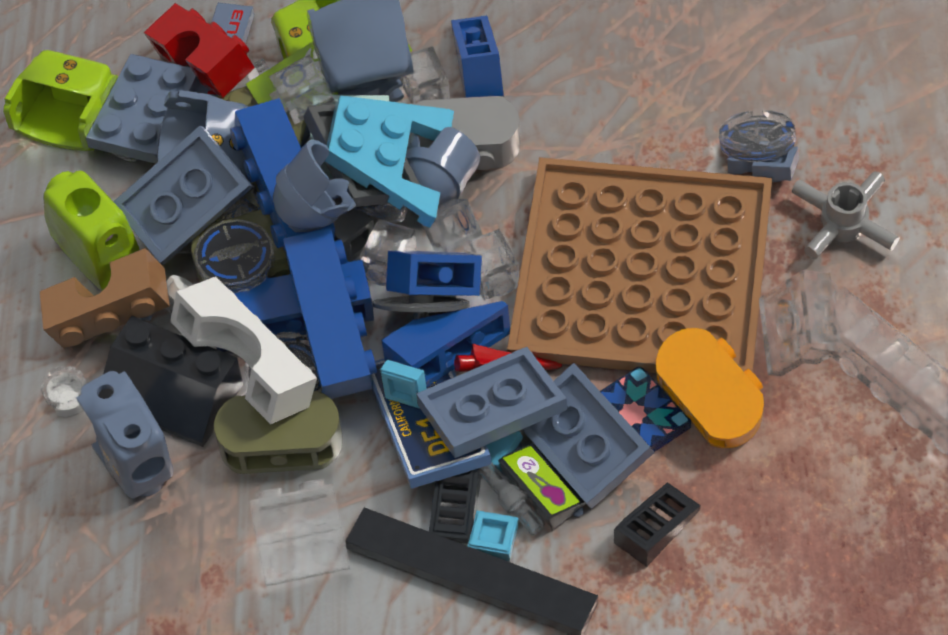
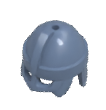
(445, 164)
(305, 193)

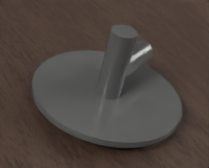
(421, 304)

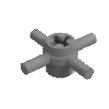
(845, 214)

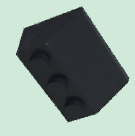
(176, 380)

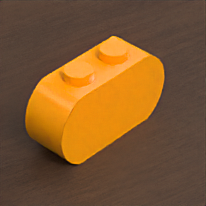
(710, 387)

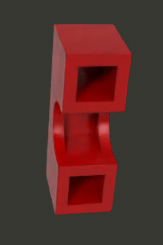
(213, 56)

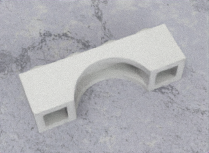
(215, 317)

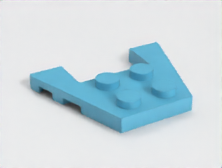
(371, 145)

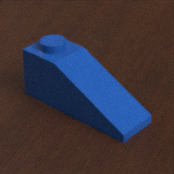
(477, 57)
(436, 340)

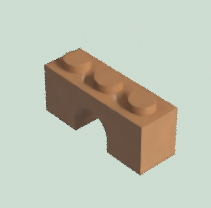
(134, 289)

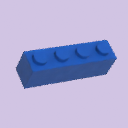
(268, 146)
(278, 306)
(328, 314)

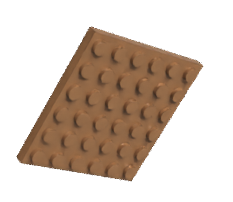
(633, 257)

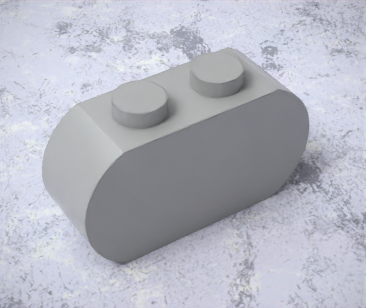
(488, 122)

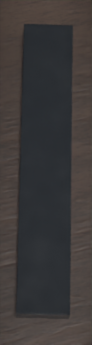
(472, 572)

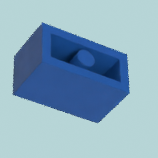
(433, 273)

